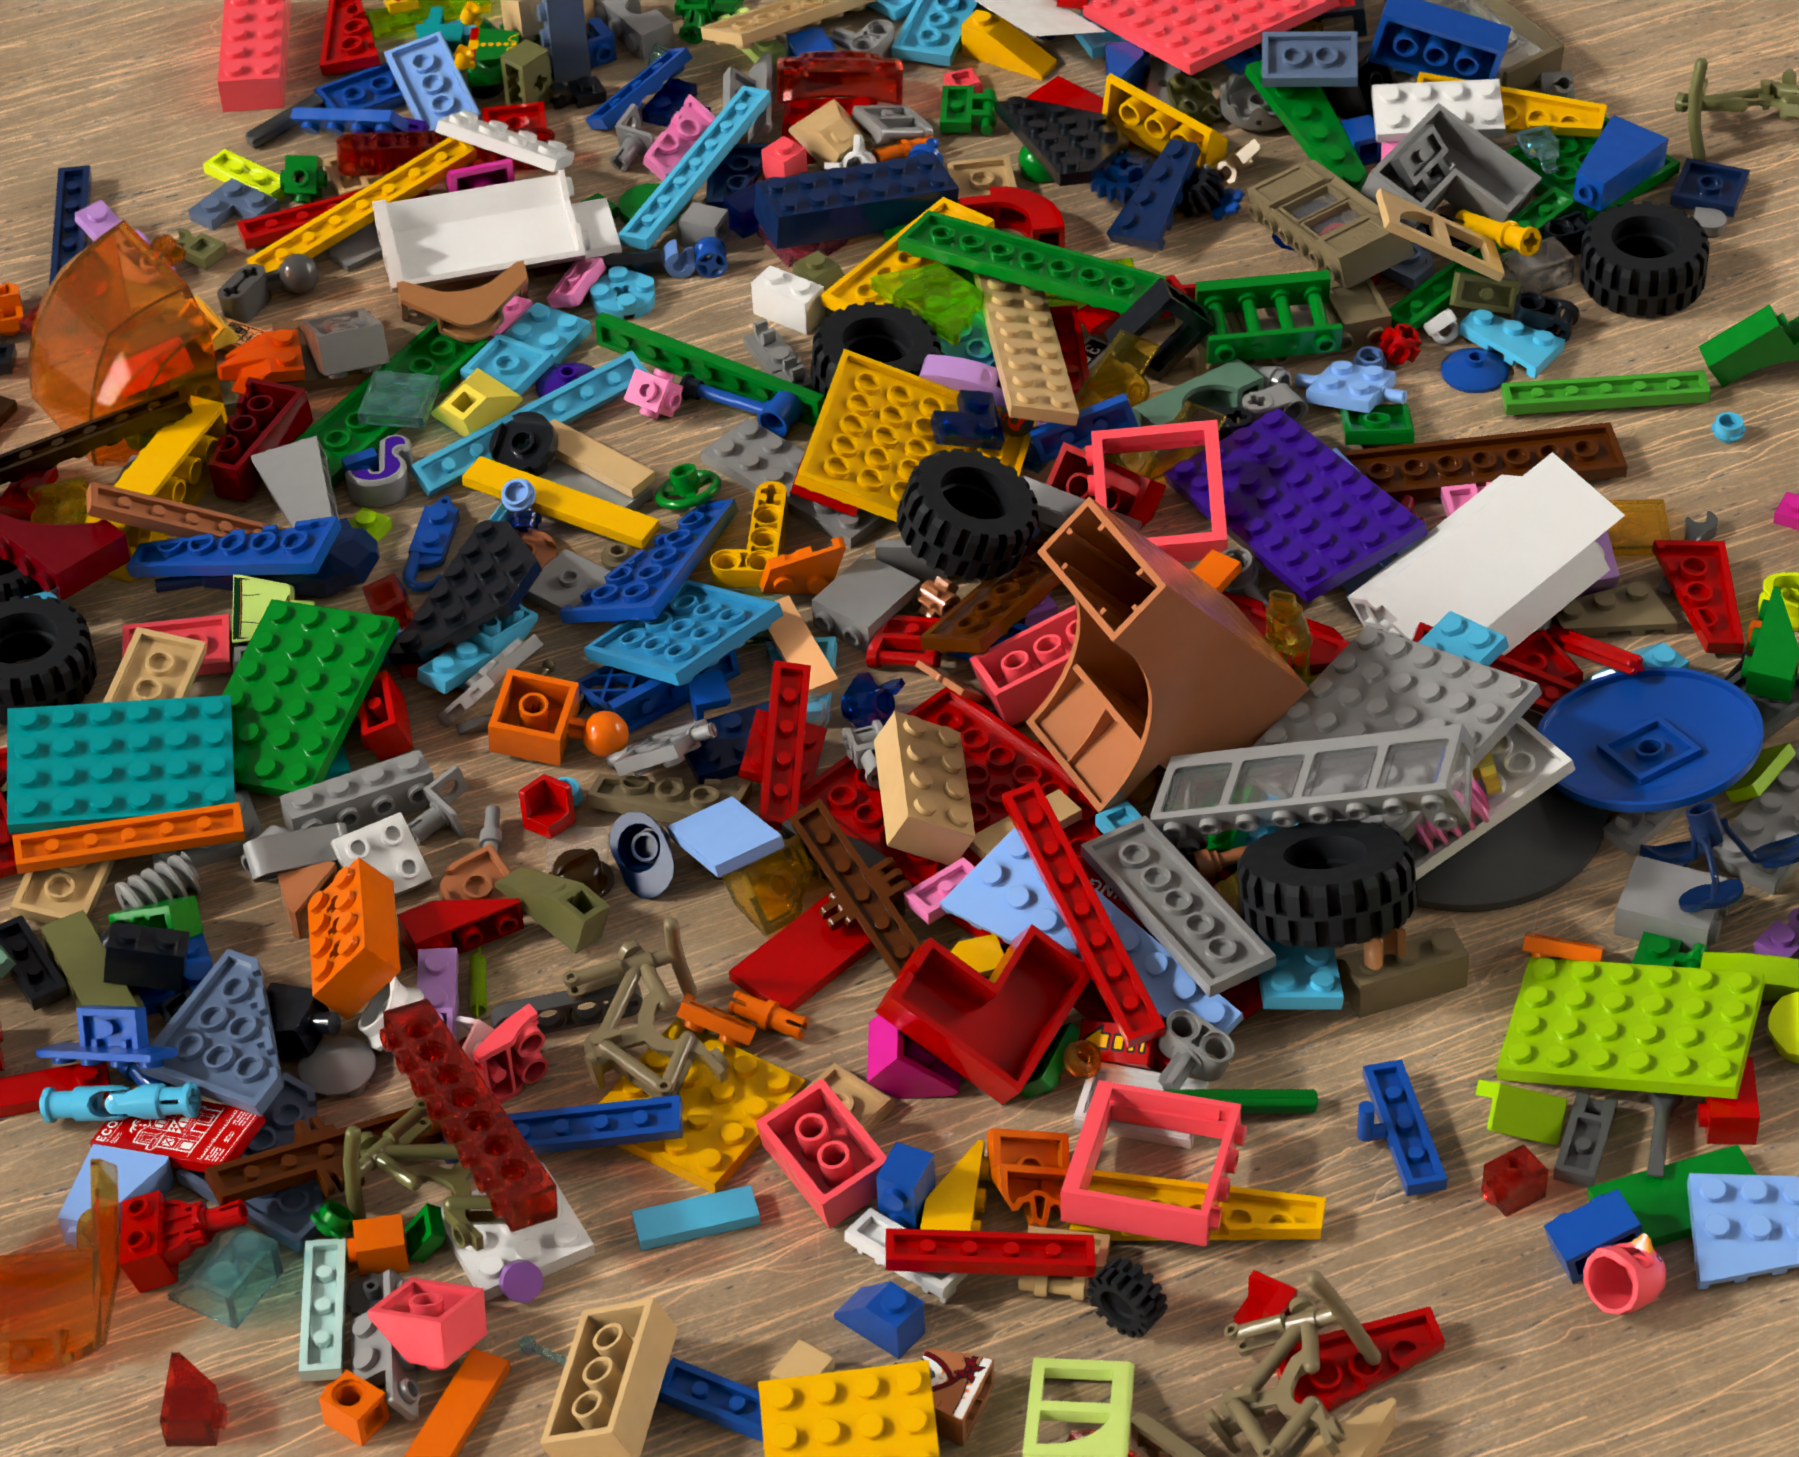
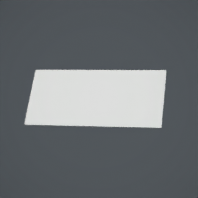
(1040, 17)

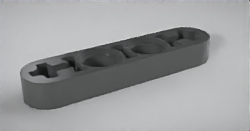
(567, 1013)

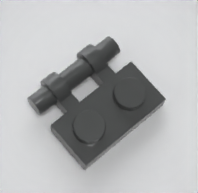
(1420, 156)

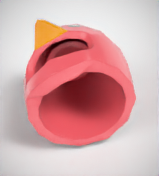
(1624, 1276)

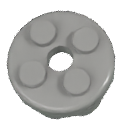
(1245, 106)

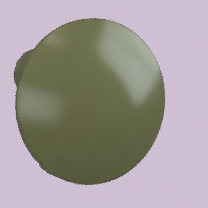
(1194, 98)

